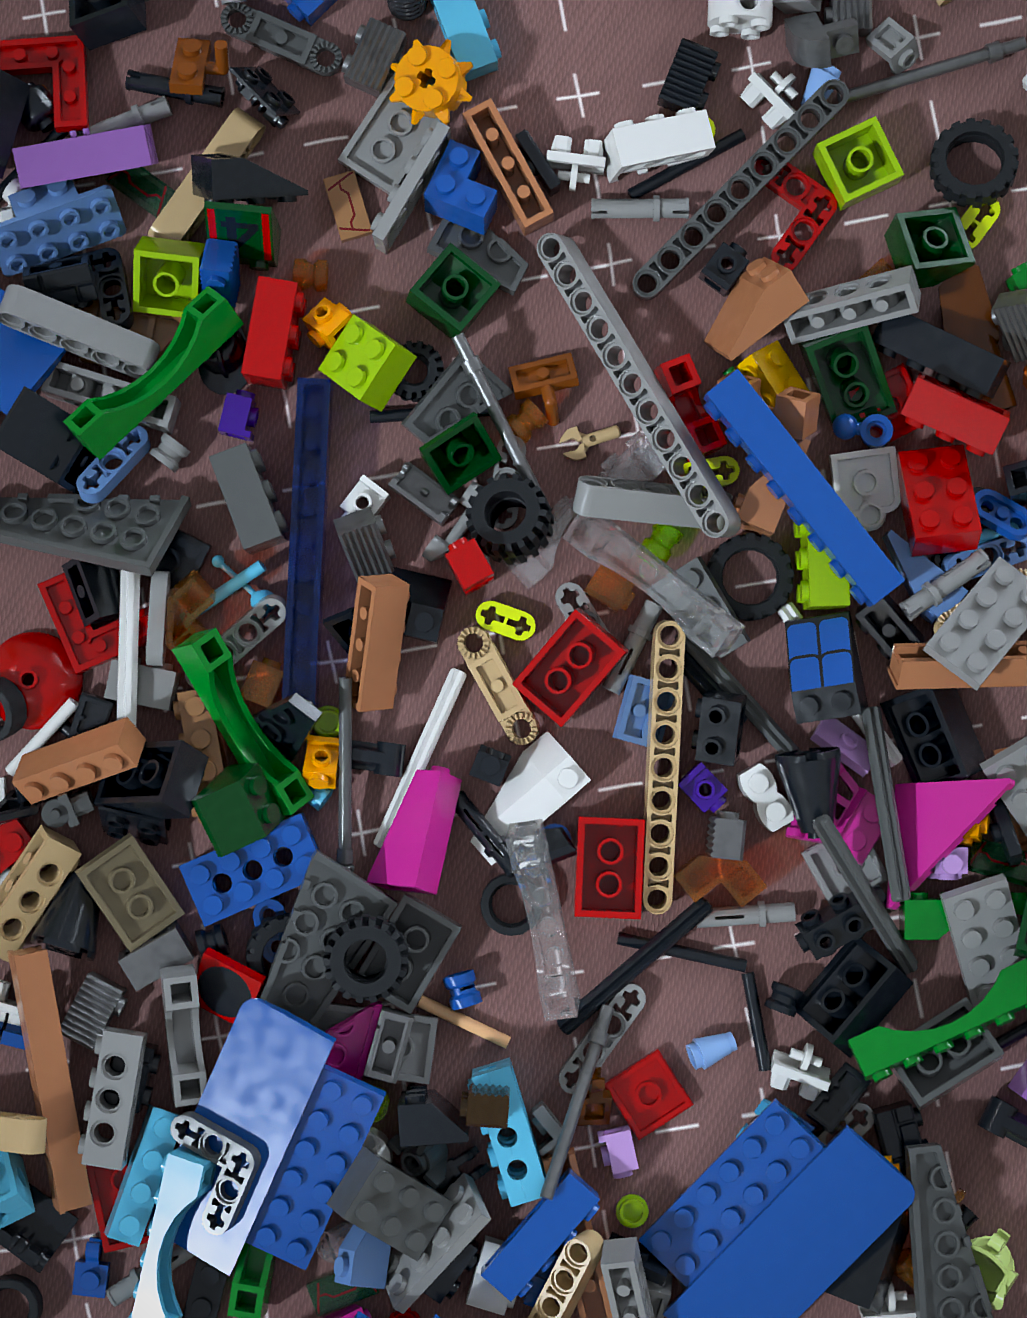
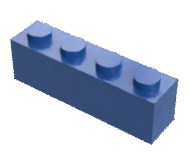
(540, 1235)

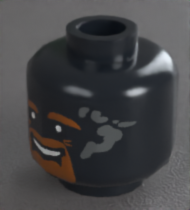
(39, 109)

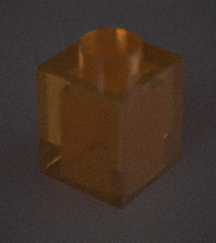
(610, 589)
(263, 682)

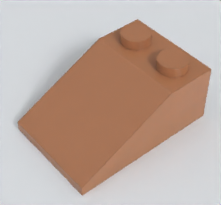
(754, 307)
(759, 508)

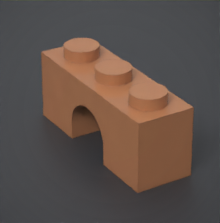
(794, 408)

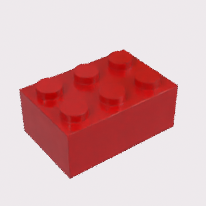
(273, 333)
(955, 415)
(938, 501)
(570, 667)
(609, 867)

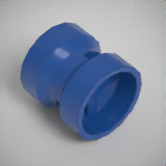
(462, 997)

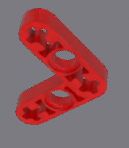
(804, 203)

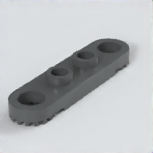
(281, 39)

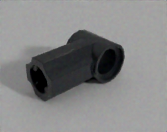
(379, 757)
(1004, 1121)

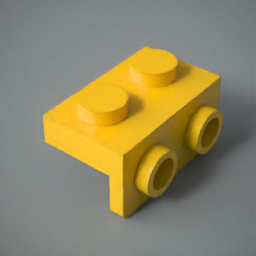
(773, 369)

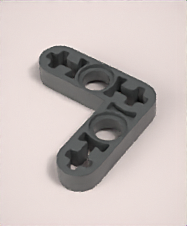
(227, 1159)

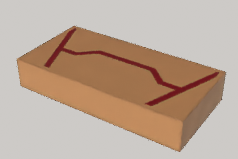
(348, 206)

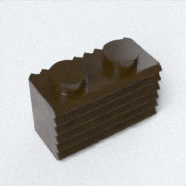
(486, 1106)

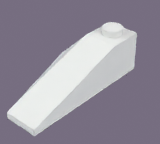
(535, 788)

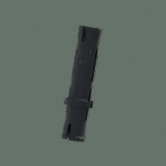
(159, 86)
(464, 806)

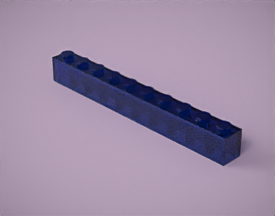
(307, 538)

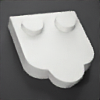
(867, 483)

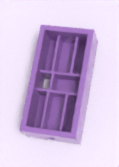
(85, 155)

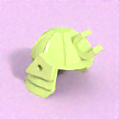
(995, 1265)

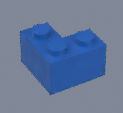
(454, 192)

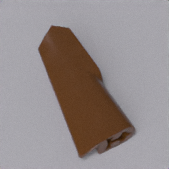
(968, 316)

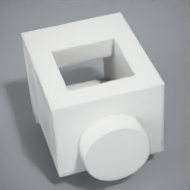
(368, 489)

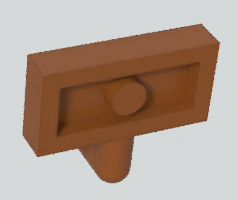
(193, 64)
(544, 378)

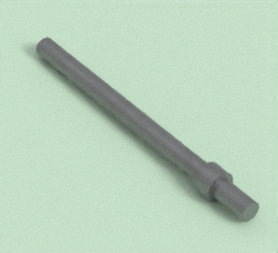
(991, 52)
(472, 366)
(597, 1040)

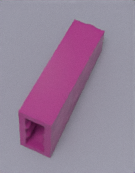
(419, 835)

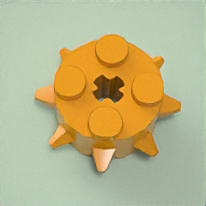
(414, 72)

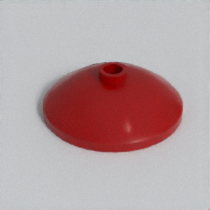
(52, 672)

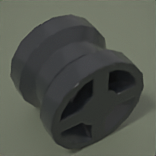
(214, 938)
(783, 998)

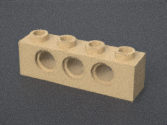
(25, 876)

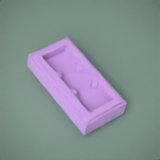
(852, 746)

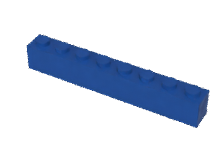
(803, 489)

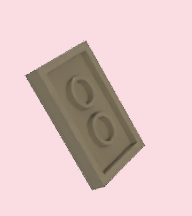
(129, 892)

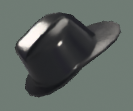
(223, 368)

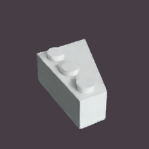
(657, 142)

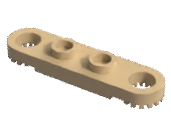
(496, 685)

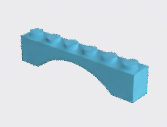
(184, 1181)

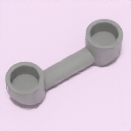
(439, 547)

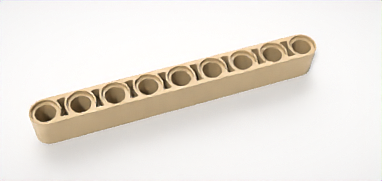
(669, 781)

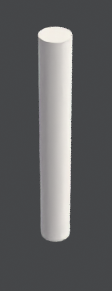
(44, 733)

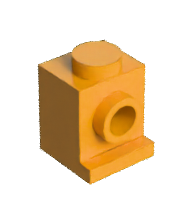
(321, 762)

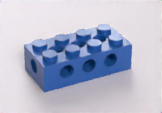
(246, 891)

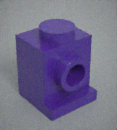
(239, 415)
(690, 784)

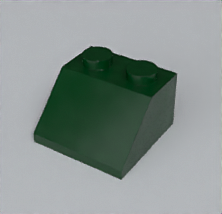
(931, 243)
(452, 292)
(460, 453)
(237, 808)

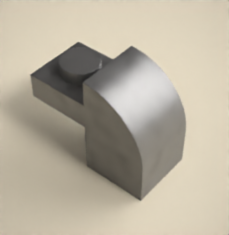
(816, 44)

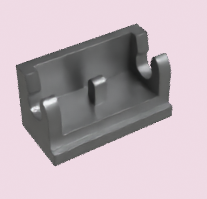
(424, 493)
(163, 950)

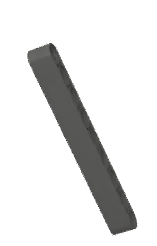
(751, 179)

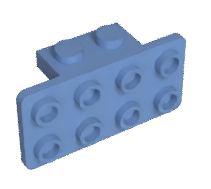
(56, 223)

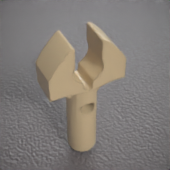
(587, 440)

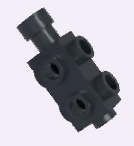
(835, 924)

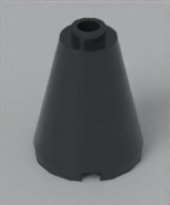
(810, 783)
(70, 921)

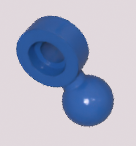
(846, 427)

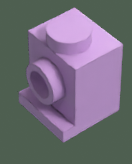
(952, 866)
(618, 1151)

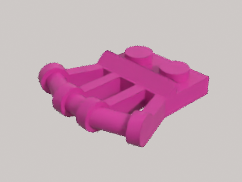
(857, 824)

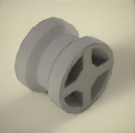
(169, 452)

